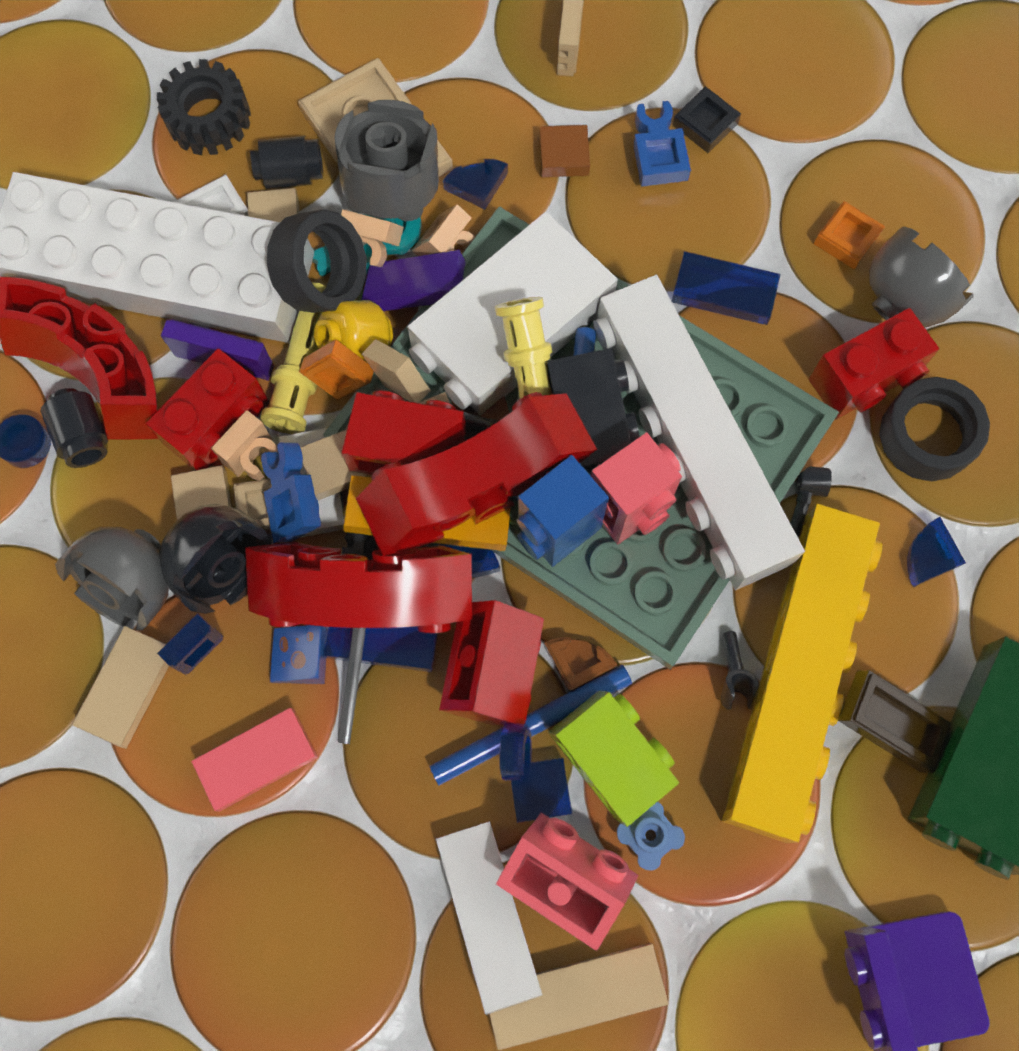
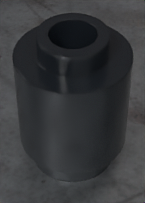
(287, 162)
(75, 427)

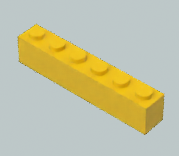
(802, 676)

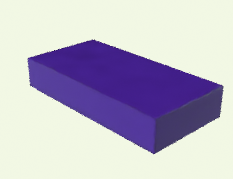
(414, 280)
(200, 343)

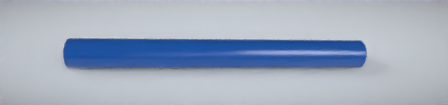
(537, 722)

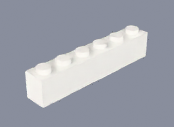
(690, 416)

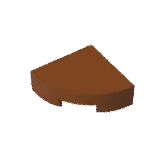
(578, 661)

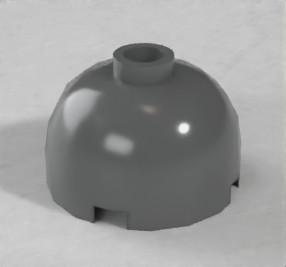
(916, 279)
(117, 574)

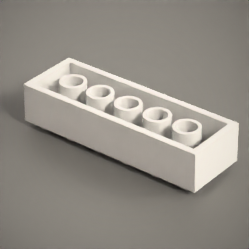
(145, 255)

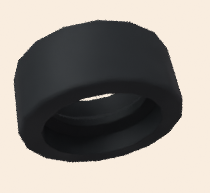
(287, 265)
(953, 398)

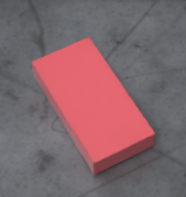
(254, 759)

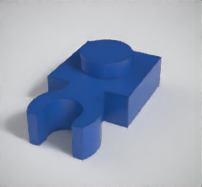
(659, 151)
(291, 499)

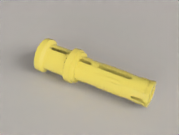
(526, 344)
(291, 387)

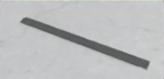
(351, 685)

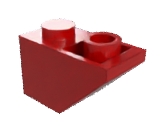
(394, 430)

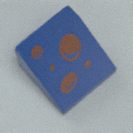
(299, 655)

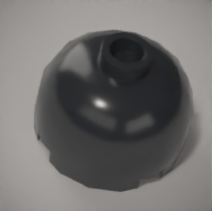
(207, 556)

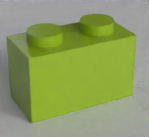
(615, 756)

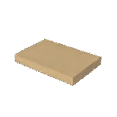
(353, 92)

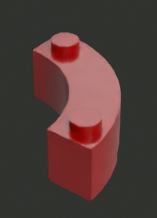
(85, 342)
(473, 479)
(332, 589)

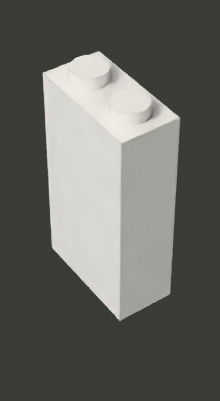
(466, 339)

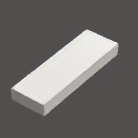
(488, 919)

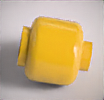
(354, 325)

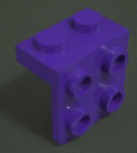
(916, 982)

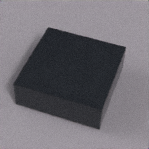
(706, 119)

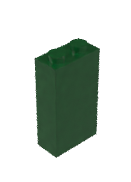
(976, 782)

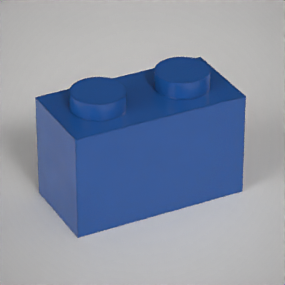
(560, 512)

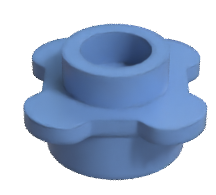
(651, 852)

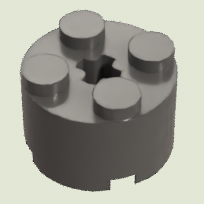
(387, 160)

